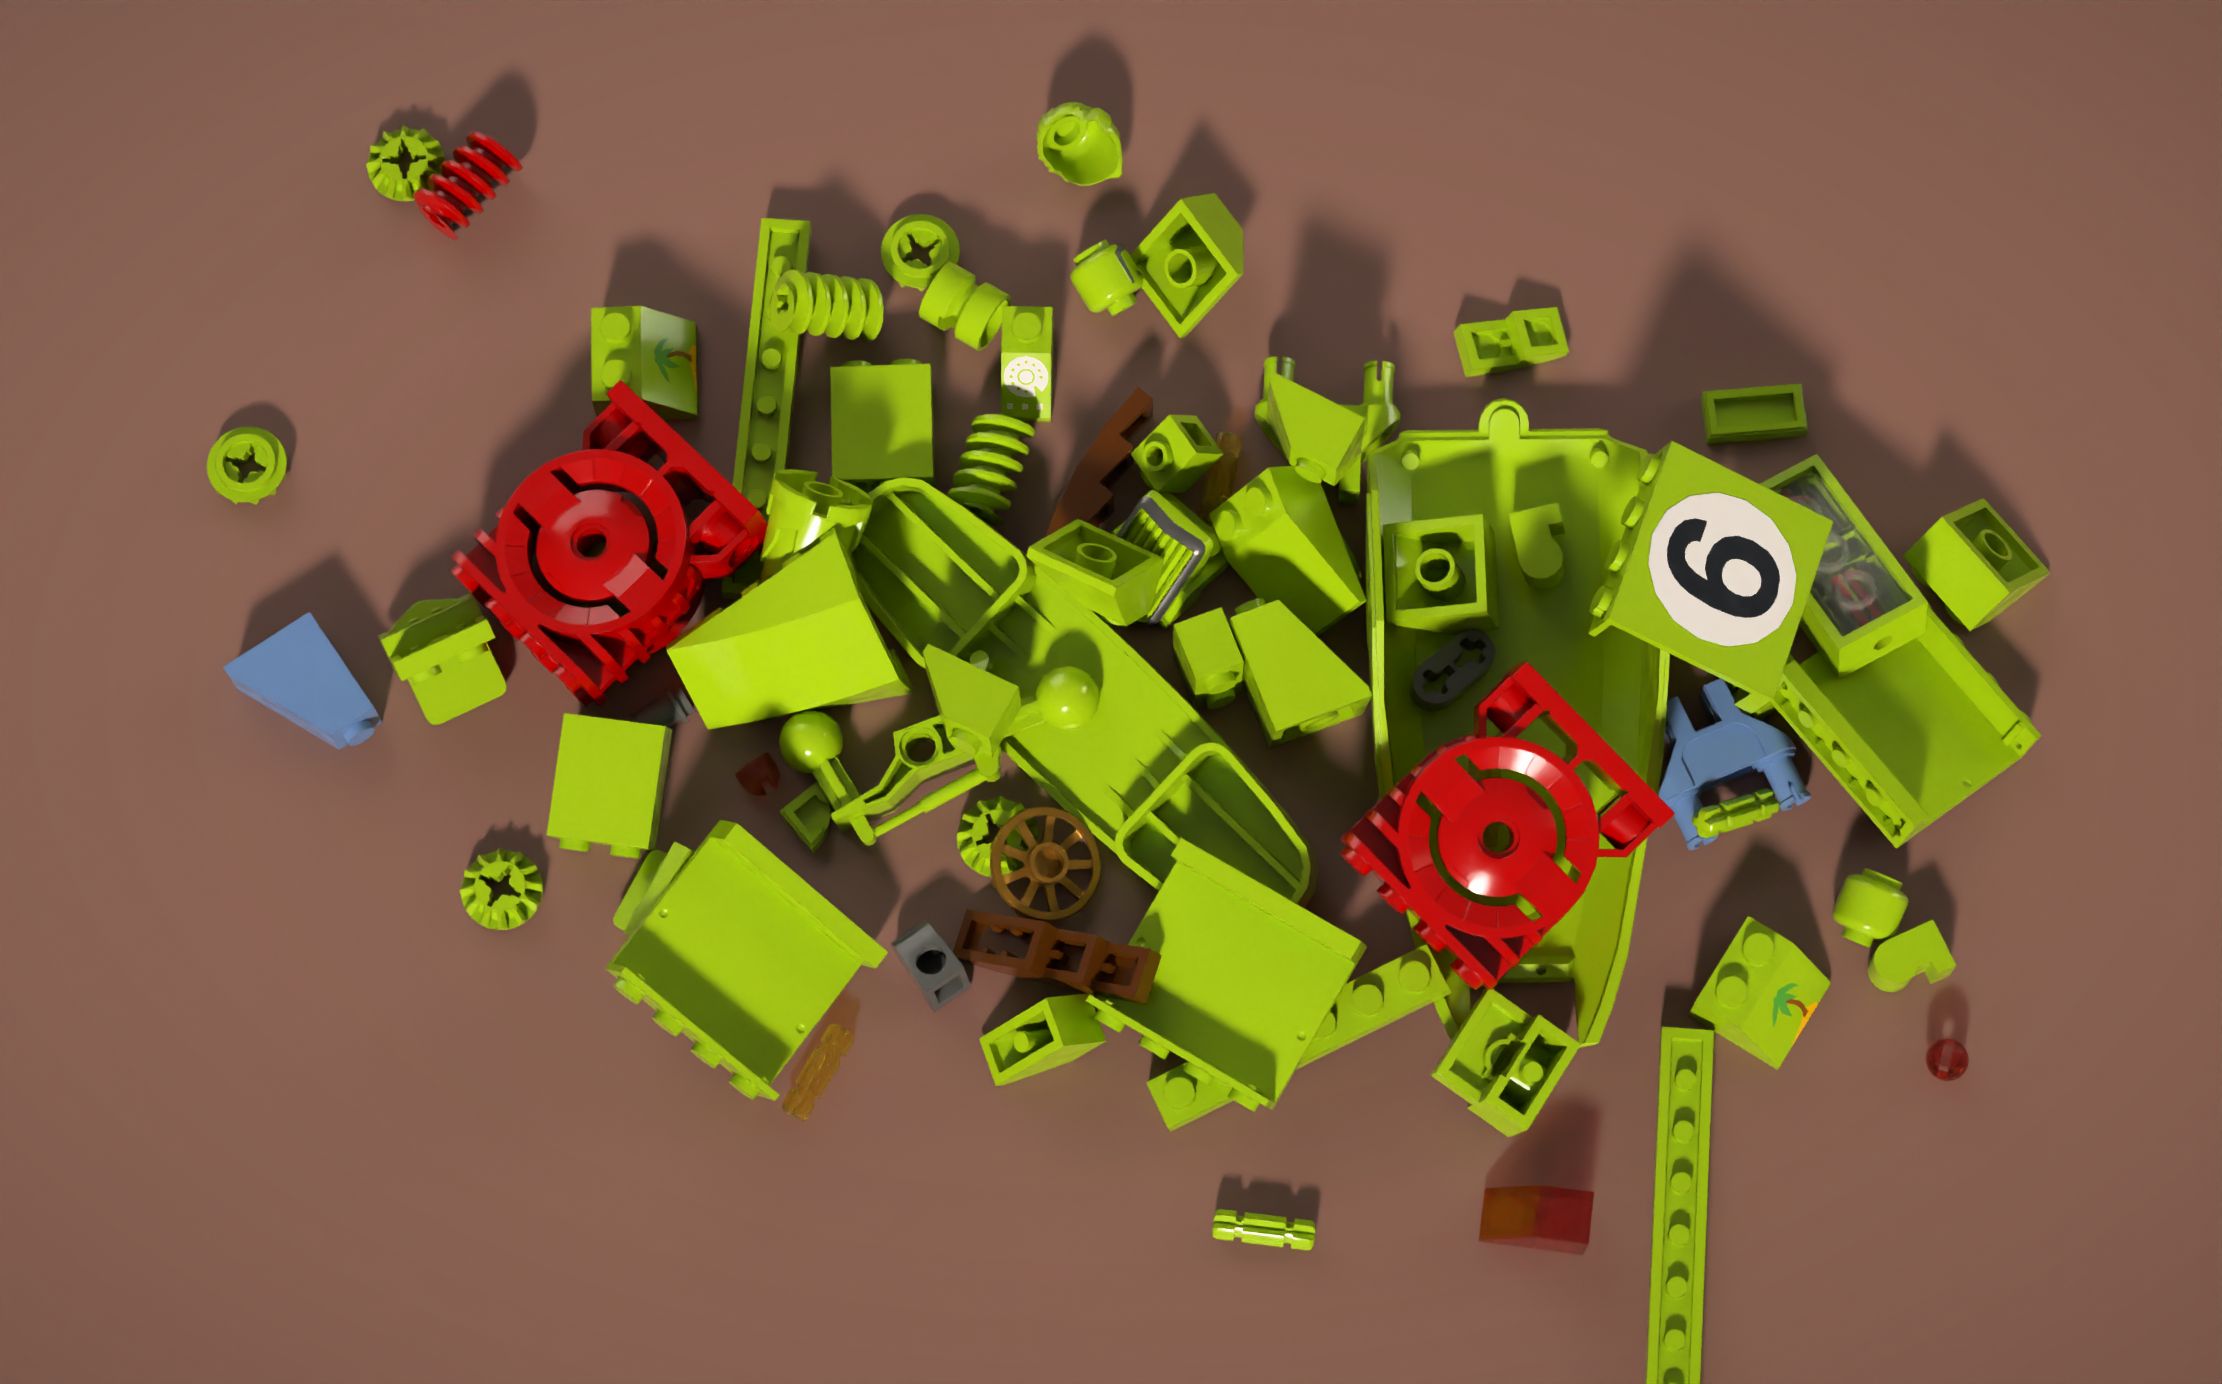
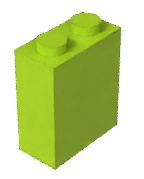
(882, 422)
(609, 784)

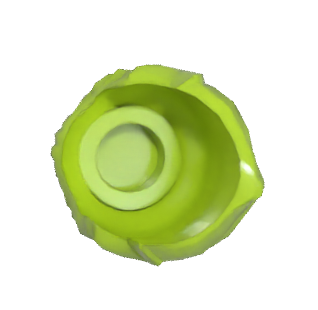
(1079, 144)

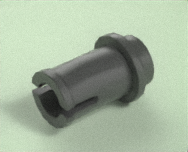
(665, 710)

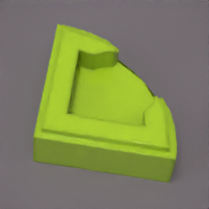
(809, 817)

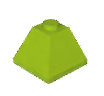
(1191, 260)
(1313, 431)
(1100, 570)

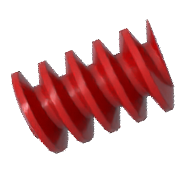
(464, 182)

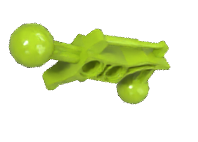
(814, 741)

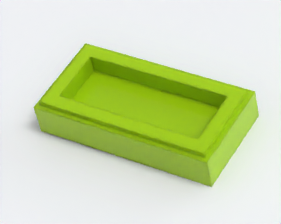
(1754, 413)

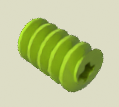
(827, 305)
(987, 464)

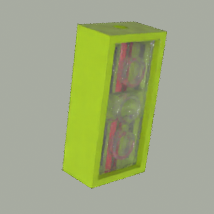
(1860, 594)

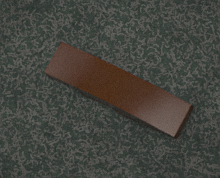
(1106, 460)
(1056, 956)

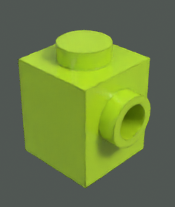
(1176, 454)

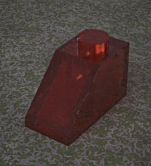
(1537, 1218)

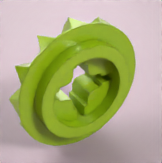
(388, 177)
(926, 232)
(238, 447)
(974, 830)
(508, 910)

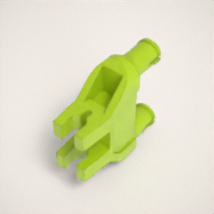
(1377, 409)

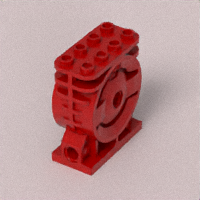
(573, 506)
(1395, 832)

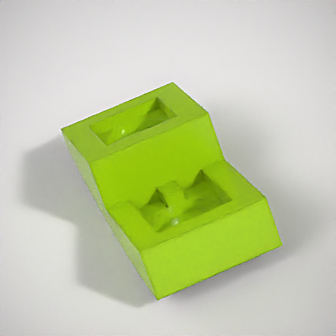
(1511, 343)

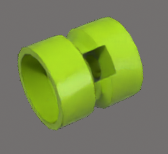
(961, 304)

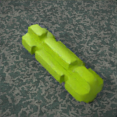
(1735, 813)
(1264, 1229)

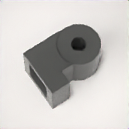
(931, 965)

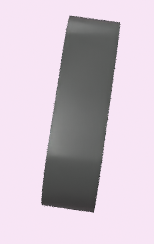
(1444, 662)

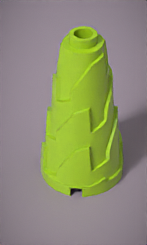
(807, 509)

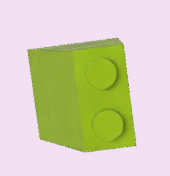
(1292, 675)

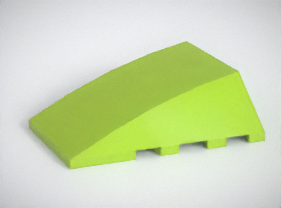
(789, 645)

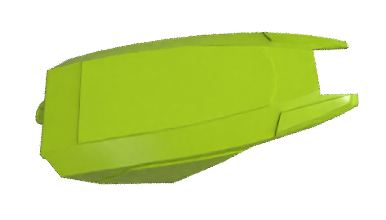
(1605, 678)

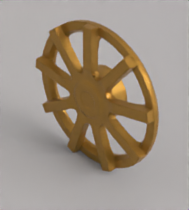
(1044, 864)

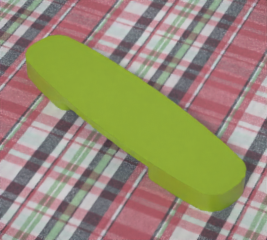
(1146, 758)

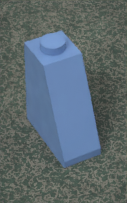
(307, 684)

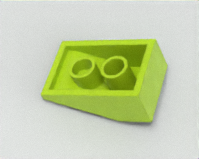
(1289, 547)

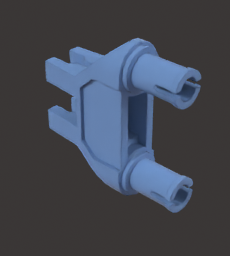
(1721, 754)

